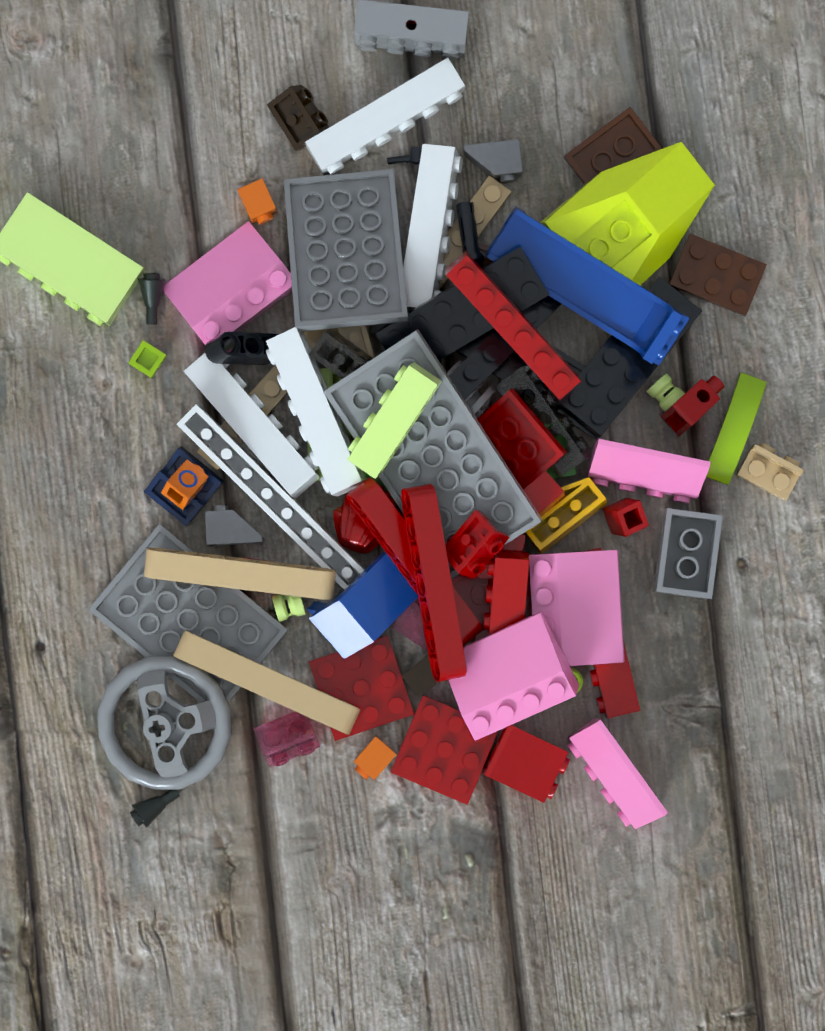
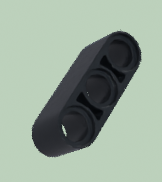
(239, 348)

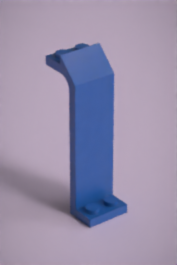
(593, 287)
(364, 607)

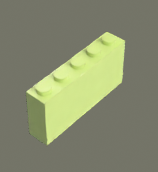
(68, 260)

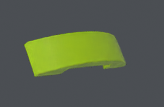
(735, 428)

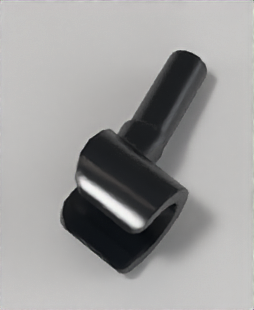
(413, 158)

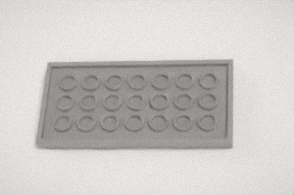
(442, 446)

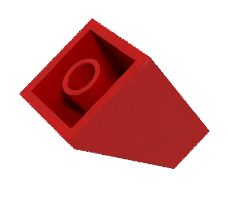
(526, 763)

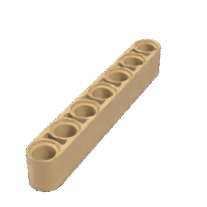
(240, 573)
(266, 682)

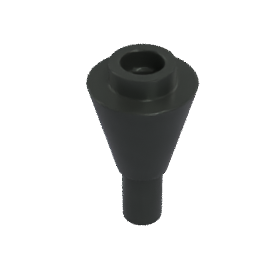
(151, 289)
(149, 809)

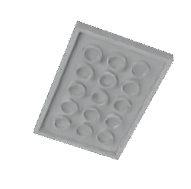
(345, 250)
(157, 611)

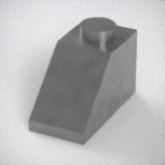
(497, 159)
(228, 528)

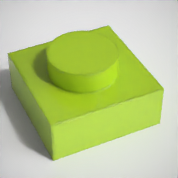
(147, 359)

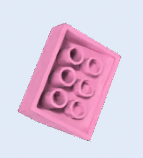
(230, 285)
(647, 470)
(580, 603)
(512, 676)
(616, 773)

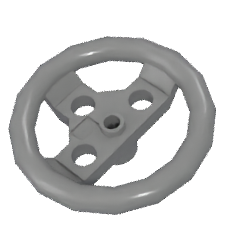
(208, 714)

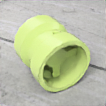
(660, 388)
(295, 605)

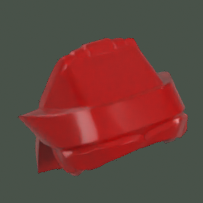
(351, 529)

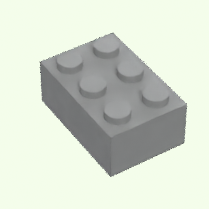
(688, 553)

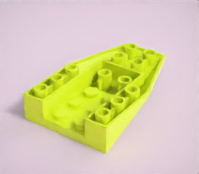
(635, 211)

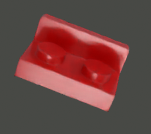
(474, 545)

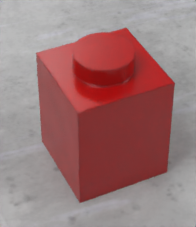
(544, 493)
(625, 517)

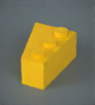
(579, 504)

